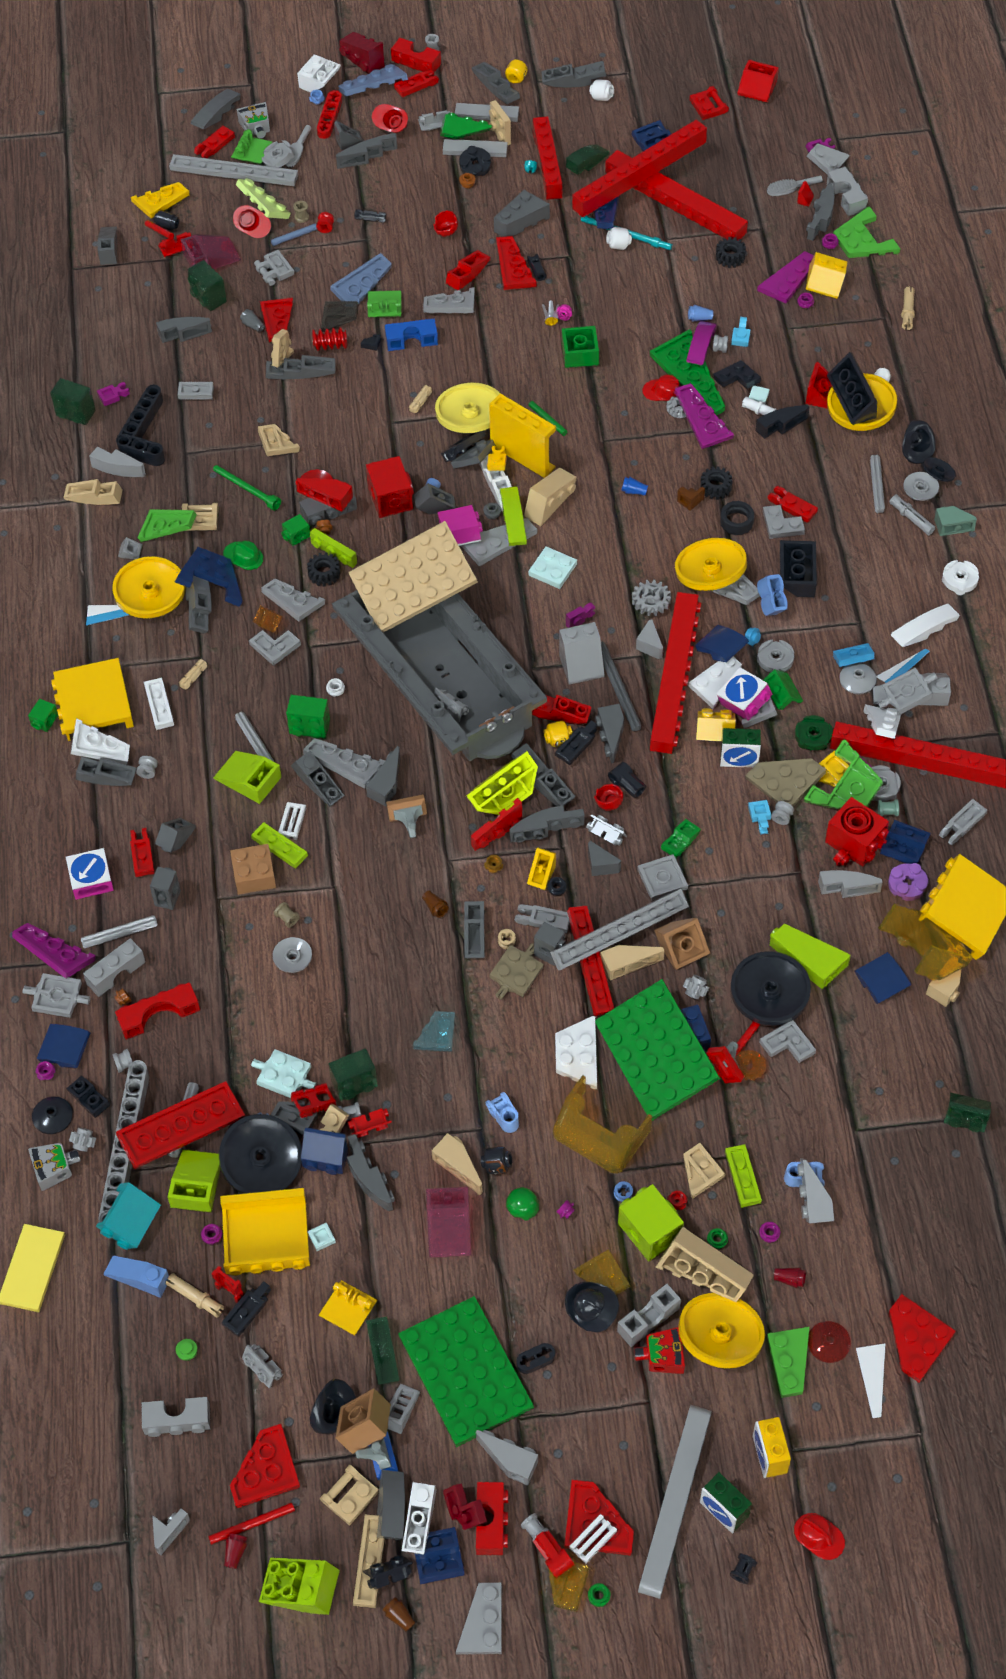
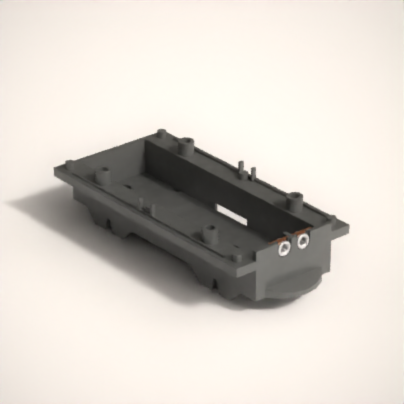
(495, 690)

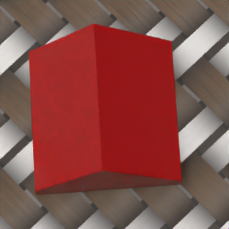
(818, 387)

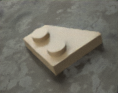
(701, 1170)

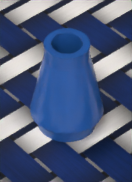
(632, 486)

